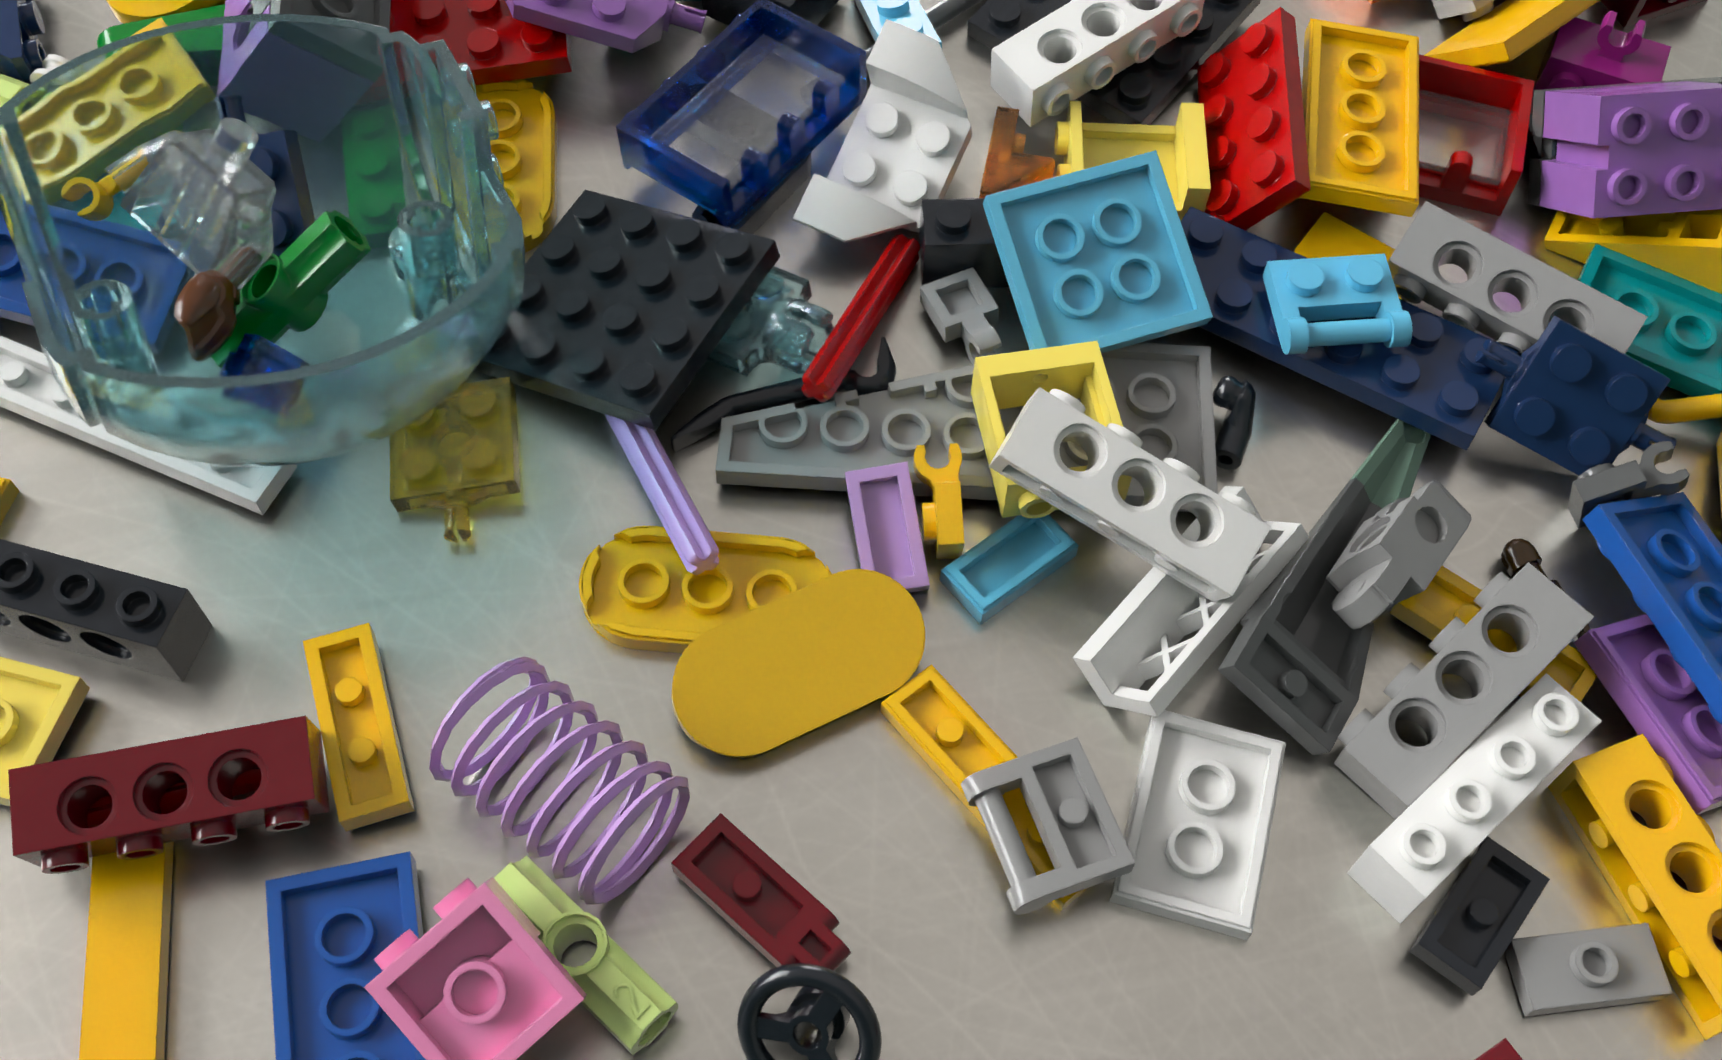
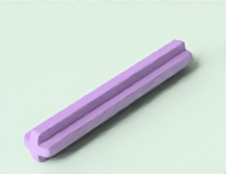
(667, 495)

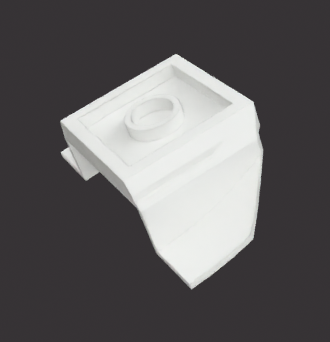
(899, 144)

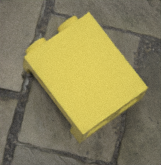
(1179, 149)

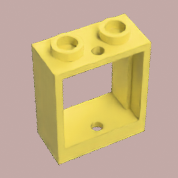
(1012, 379)

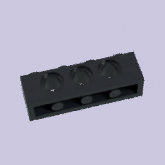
(99, 611)

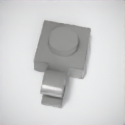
(963, 309)

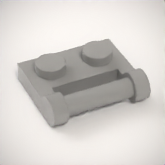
(1068, 815)

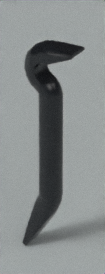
(778, 395)

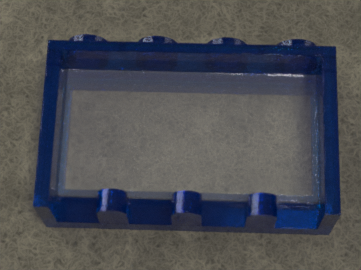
(745, 110)

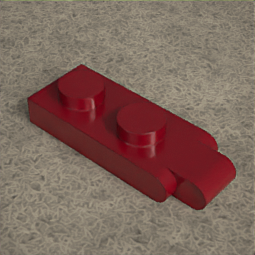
(759, 898)

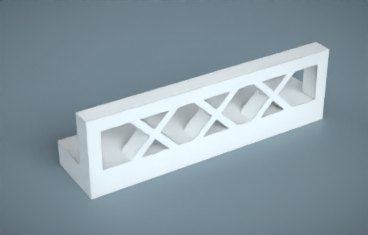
(1149, 623)

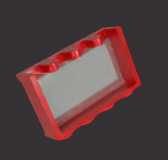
(1471, 134)

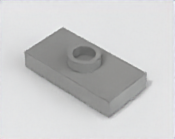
(1587, 969)

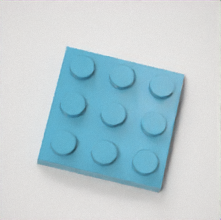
(1098, 256)

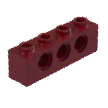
(54, 797)

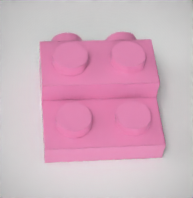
(475, 980)

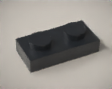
(1479, 916)

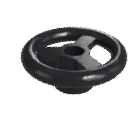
(822, 1001)

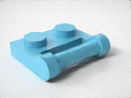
(1335, 290)

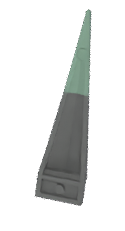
(1293, 647)

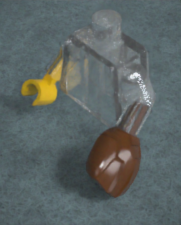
(205, 207)

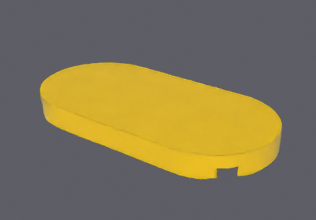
(526, 153)
(648, 601)
(797, 663)

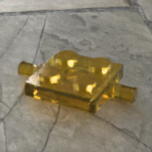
(458, 454)

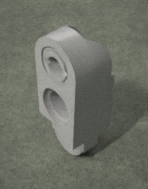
(1396, 553)

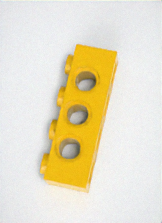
(1638, 862)

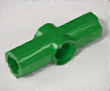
(294, 287)

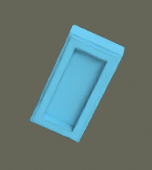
(1007, 564)

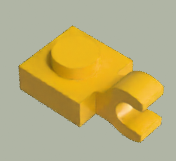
(943, 516)

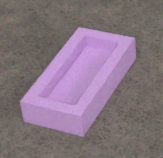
(887, 524)

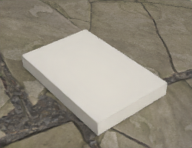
(1200, 823)

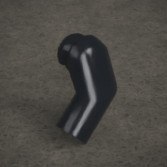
(1238, 422)

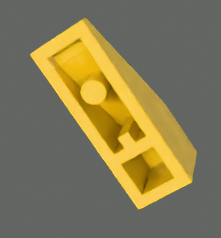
(1674, 242)

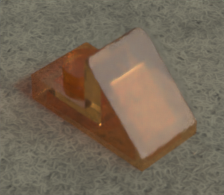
(1006, 162)

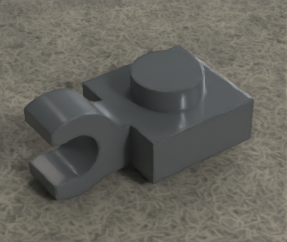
(1625, 482)

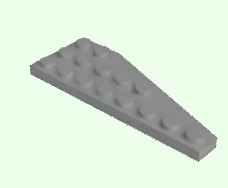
(1158, 390)

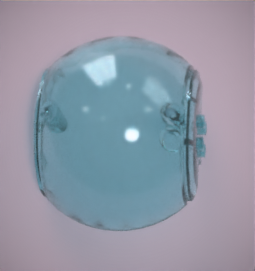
(383, 139)

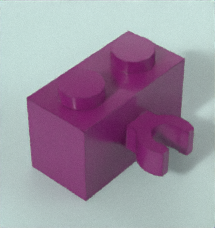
(1600, 55)

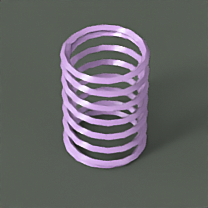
(511, 746)

